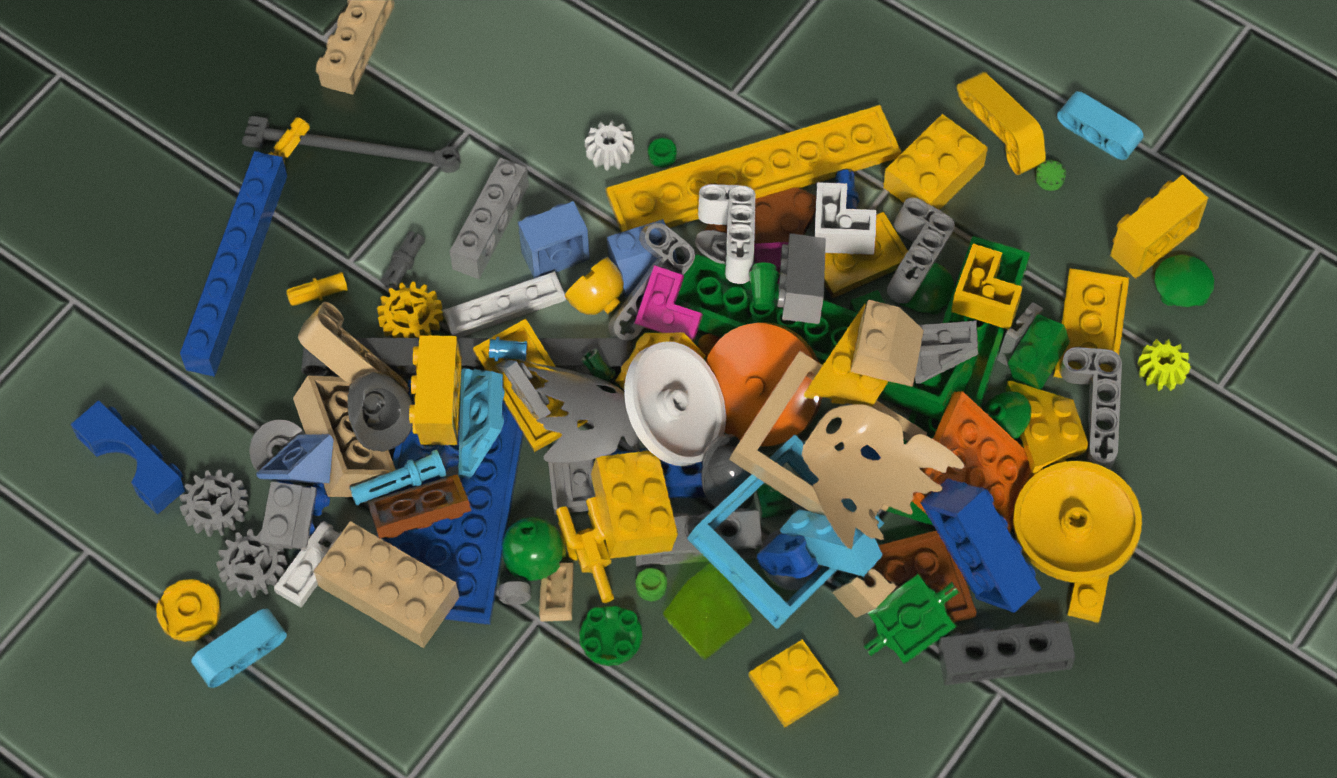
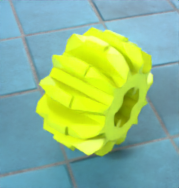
(1163, 365)

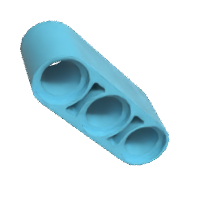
(1100, 125)
(238, 648)

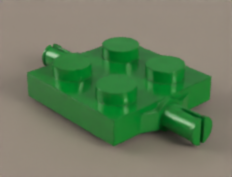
(912, 619)

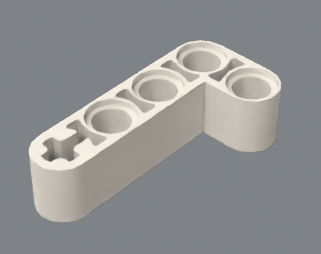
(735, 208)

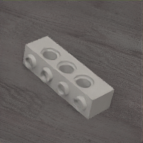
(489, 218)
(745, 542)

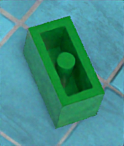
(1039, 352)

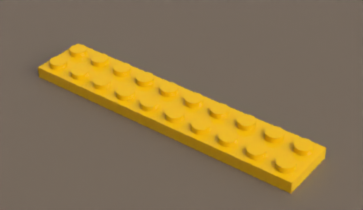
(765, 166)

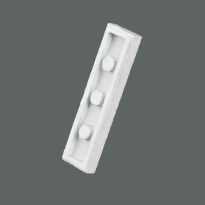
(504, 305)

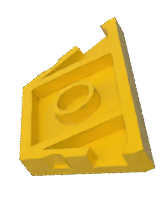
(837, 381)
(1053, 429)

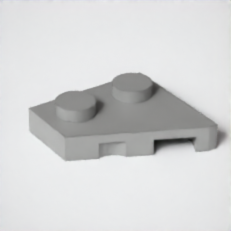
(1014, 336)
(945, 347)
(519, 378)

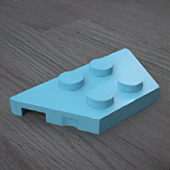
(479, 417)

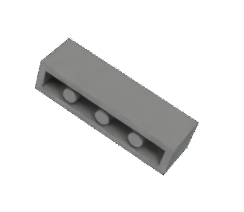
(802, 278)

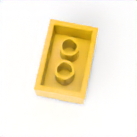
(936, 164)
(1158, 225)
(436, 390)
(633, 504)

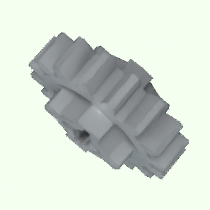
(200, 499)
(238, 569)

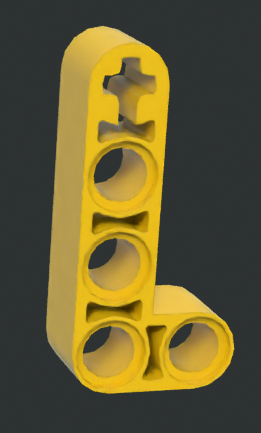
(1006, 119)

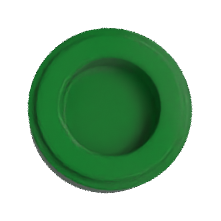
(662, 152)

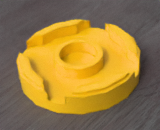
(188, 610)

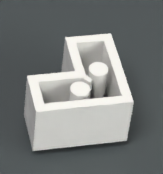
(844, 229)

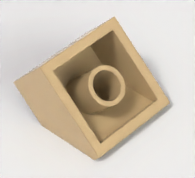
(887, 344)

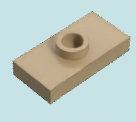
(557, 594)

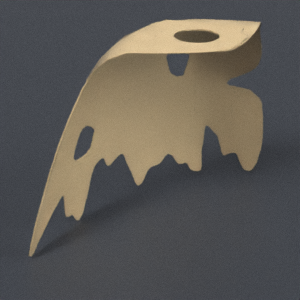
(865, 481)

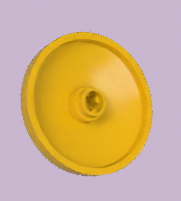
(1077, 521)

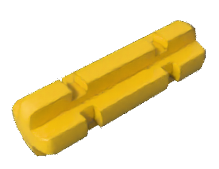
(290, 138)

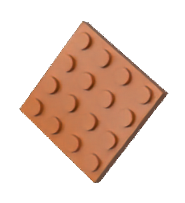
(988, 455)

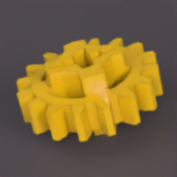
(395, 312)

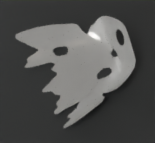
(584, 402)

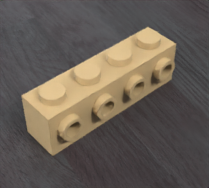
(353, 44)

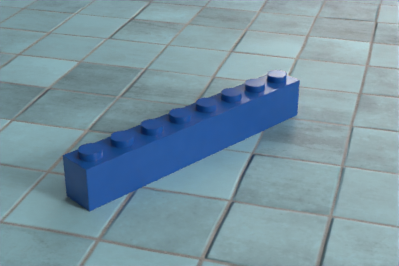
(233, 264)

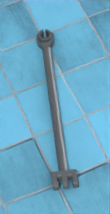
(259, 131)

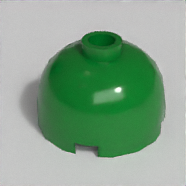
(533, 548)

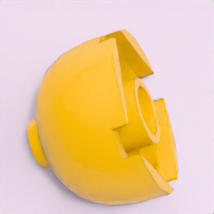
(598, 289)

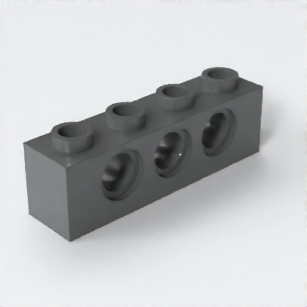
(960, 668)

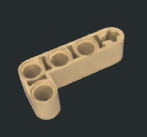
(338, 349)

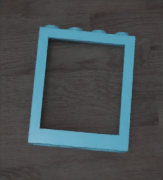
(735, 568)

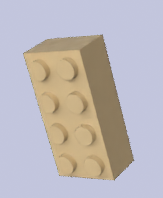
(386, 584)

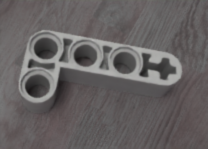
(929, 232)
(663, 253)
(1098, 409)

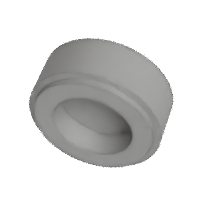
(514, 593)

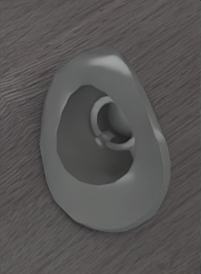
(379, 411)
(720, 474)

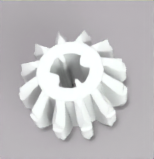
(609, 145)

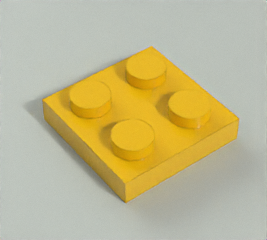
(793, 683)

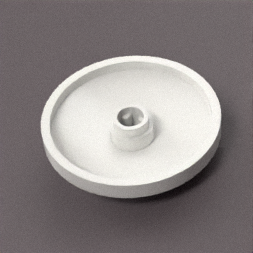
(674, 403)

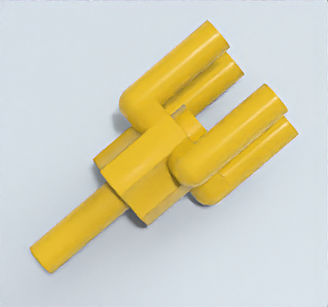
(588, 546)

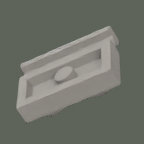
(571, 485)
(288, 516)

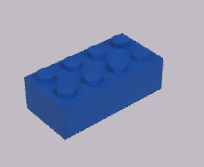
(981, 544)

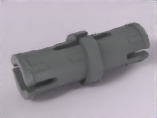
(402, 260)

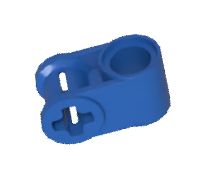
(787, 557)

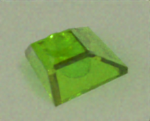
(707, 612)

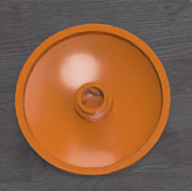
(749, 367)

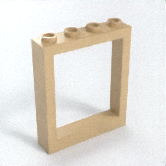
(770, 472)

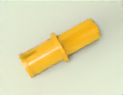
(317, 289)

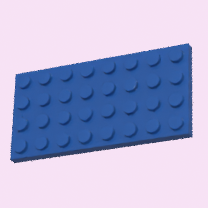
(470, 545)

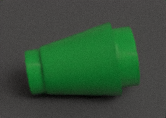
(763, 285)

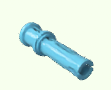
(415, 476)

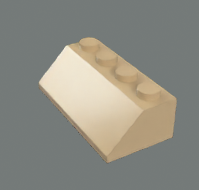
(324, 410)

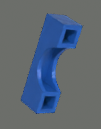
(104, 433)

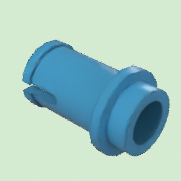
(507, 349)

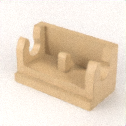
(860, 598)

